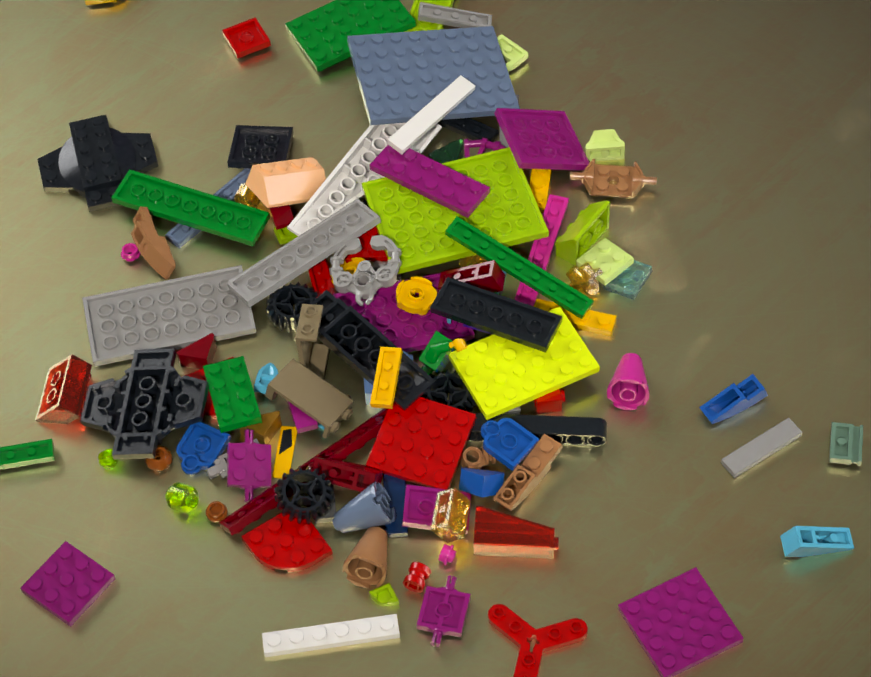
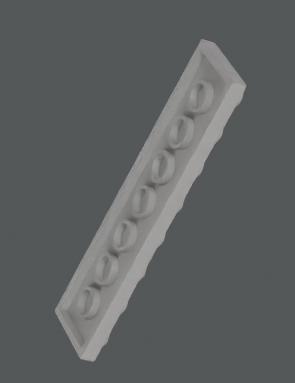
(303, 252)

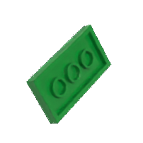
(232, 394)

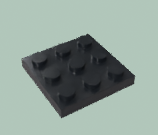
(259, 145)

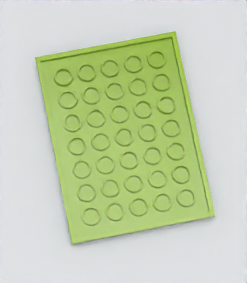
(420, 224)

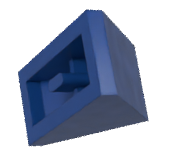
(480, 482)

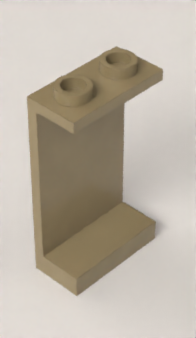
(311, 355)
(311, 396)

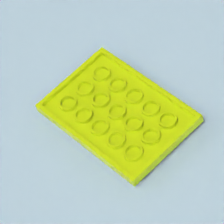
(510, 374)

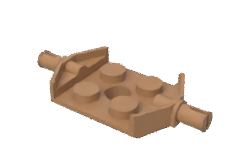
(628, 180)

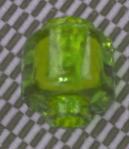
(182, 497)

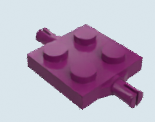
(248, 465)
(443, 611)

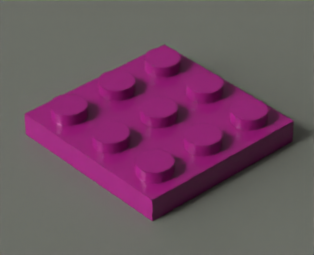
(68, 583)

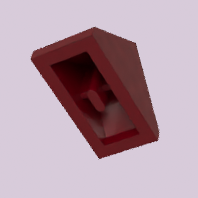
(198, 353)

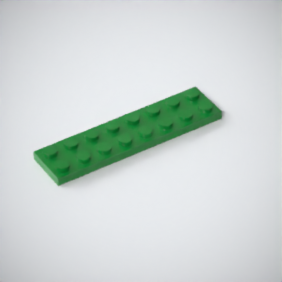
(191, 207)

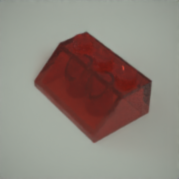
(64, 391)

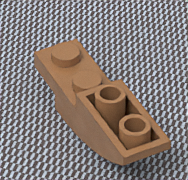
(151, 246)
(529, 474)

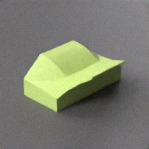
(605, 146)

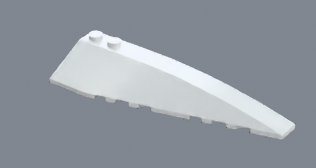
(346, 179)

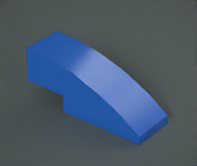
(734, 400)

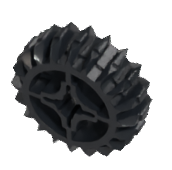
(281, 303)
(452, 384)
(294, 482)

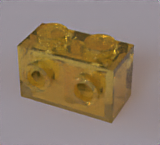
(450, 515)

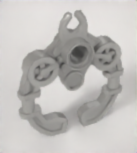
(365, 279)

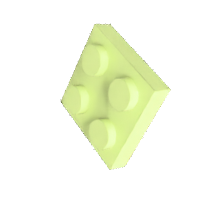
(608, 258)

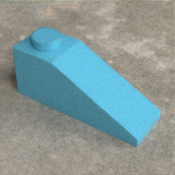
(813, 540)

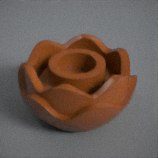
(162, 463)

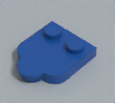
(507, 441)
(201, 447)

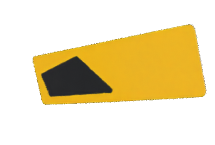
(284, 451)

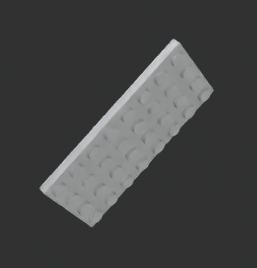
(165, 315)

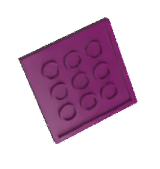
(541, 139)
(680, 623)

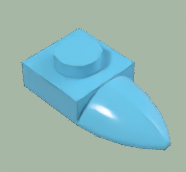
(264, 377)

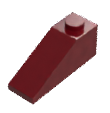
(481, 275)
(348, 474)

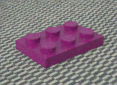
(420, 506)

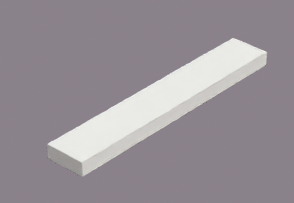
(431, 114)

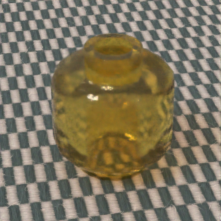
(246, 196)

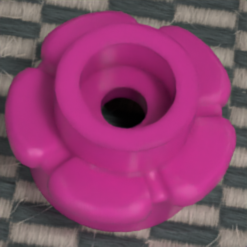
(130, 252)
(447, 554)

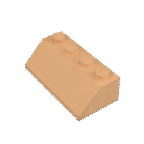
(286, 181)

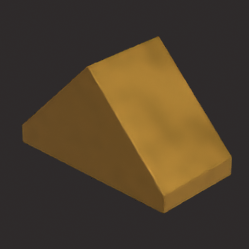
(267, 429)

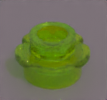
(108, 463)

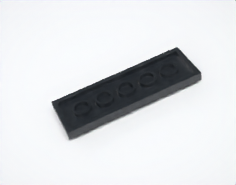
(496, 314)

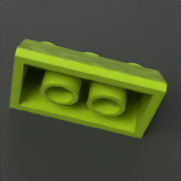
(583, 232)

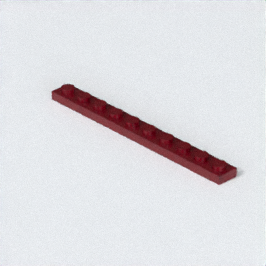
(337, 451)

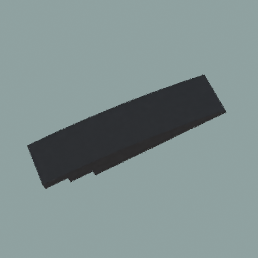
(359, 346)

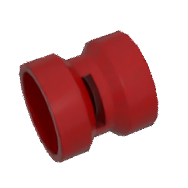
(417, 575)

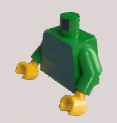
(437, 352)

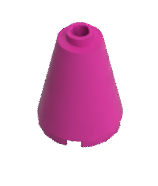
(629, 383)

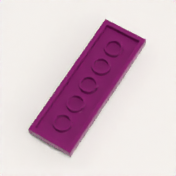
(431, 179)

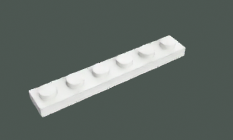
(330, 635)

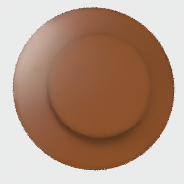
(216, 511)

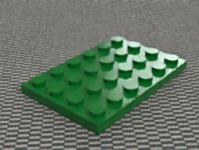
(325, 30)

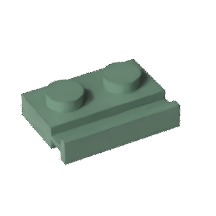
(846, 444)

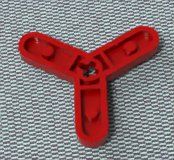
(547, 638)

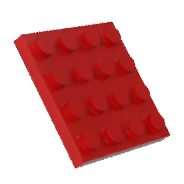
(422, 443)

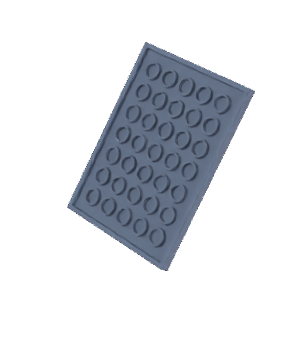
(409, 69)

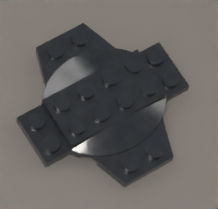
(96, 161)
(144, 404)

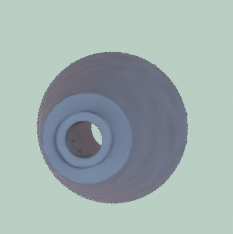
(365, 510)

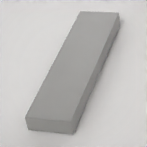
(452, 16)
(761, 447)

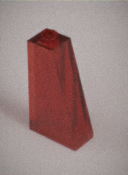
(511, 536)

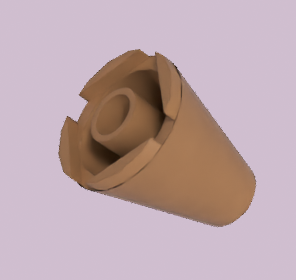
(368, 559)

